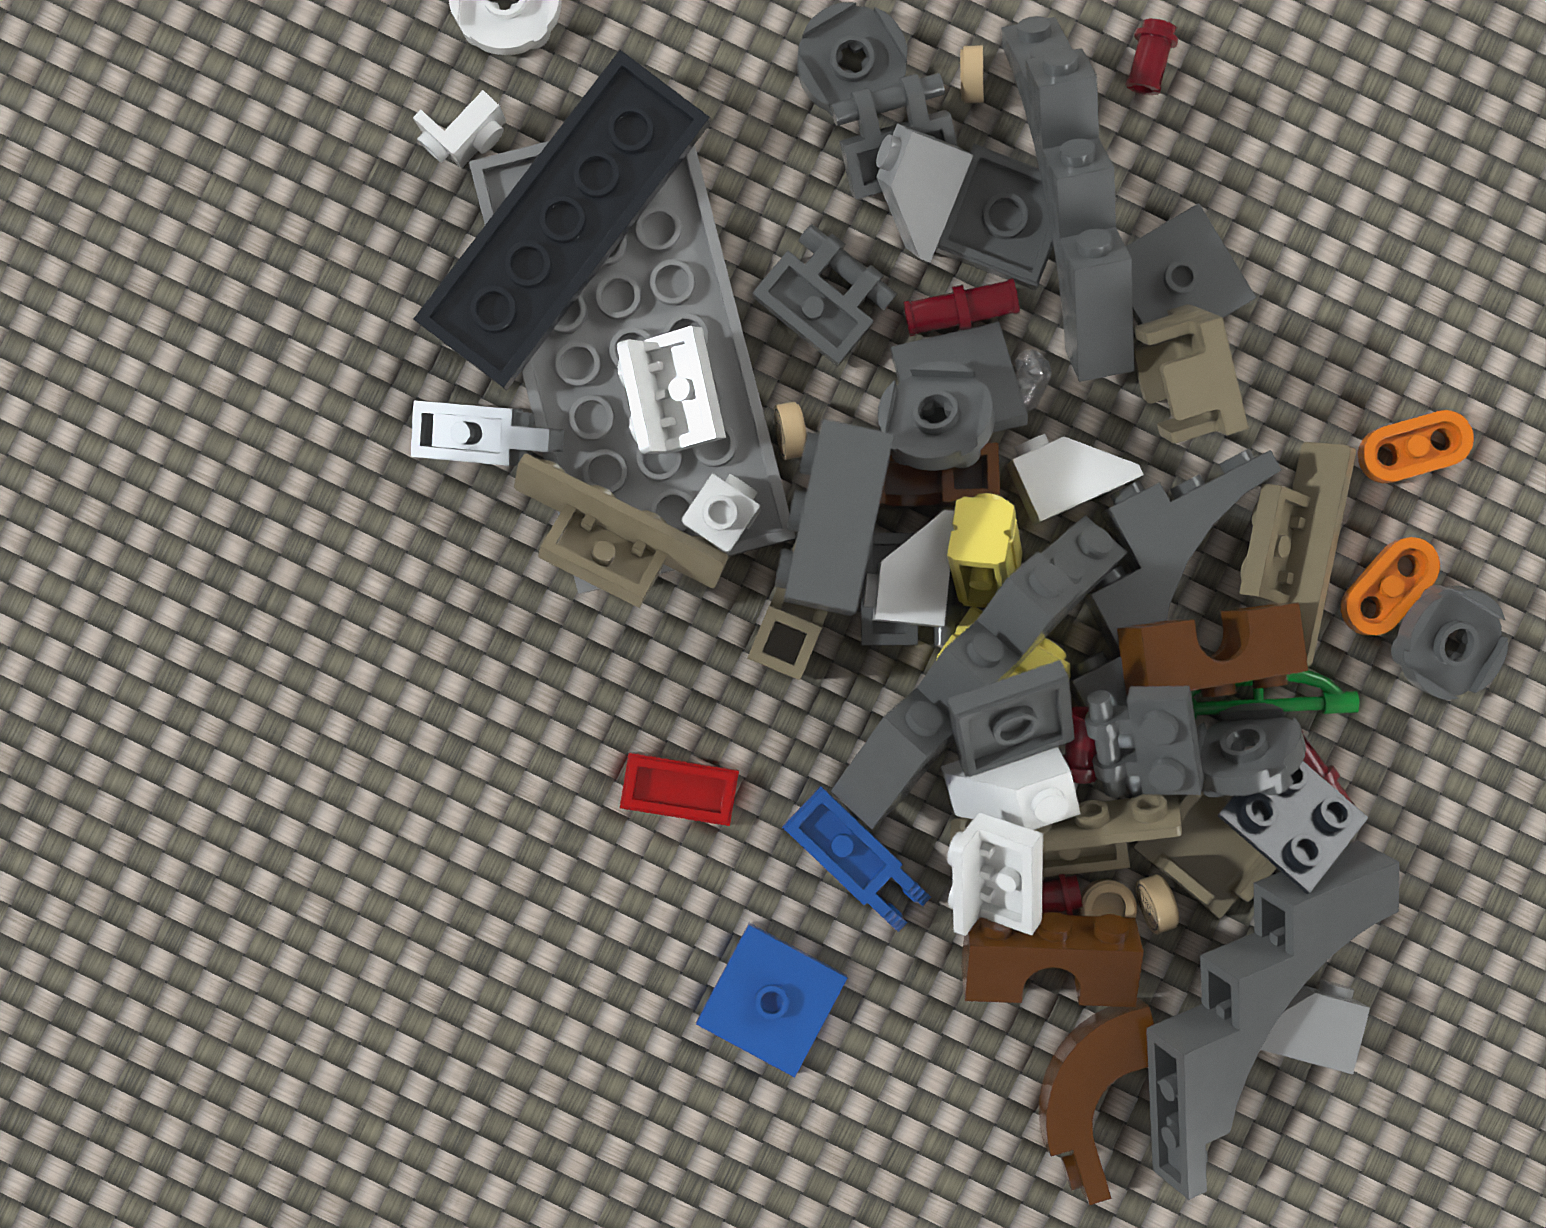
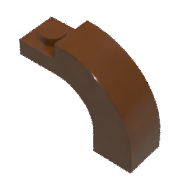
(1075, 1079)

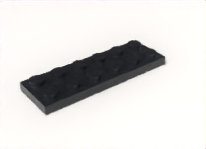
(563, 219)

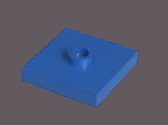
(771, 999)

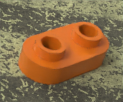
(1413, 447)
(1388, 587)

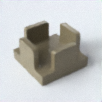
(1193, 370)
(1208, 857)

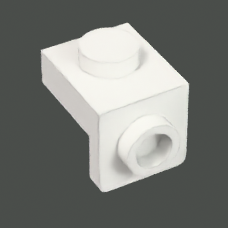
(472, 131)
(722, 511)

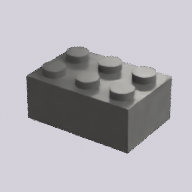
(834, 516)

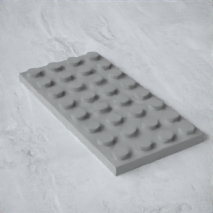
(653, 283)

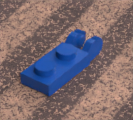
(851, 854)

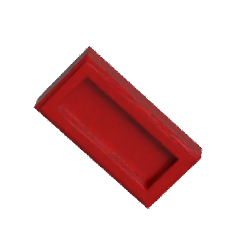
(679, 789)

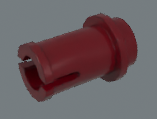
(1151, 56)
(1081, 750)
(1061, 895)

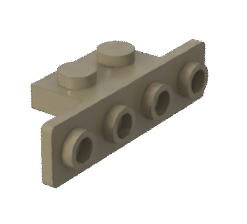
(1299, 535)
(609, 539)
(1101, 832)

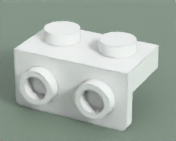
(670, 391)
(996, 875)

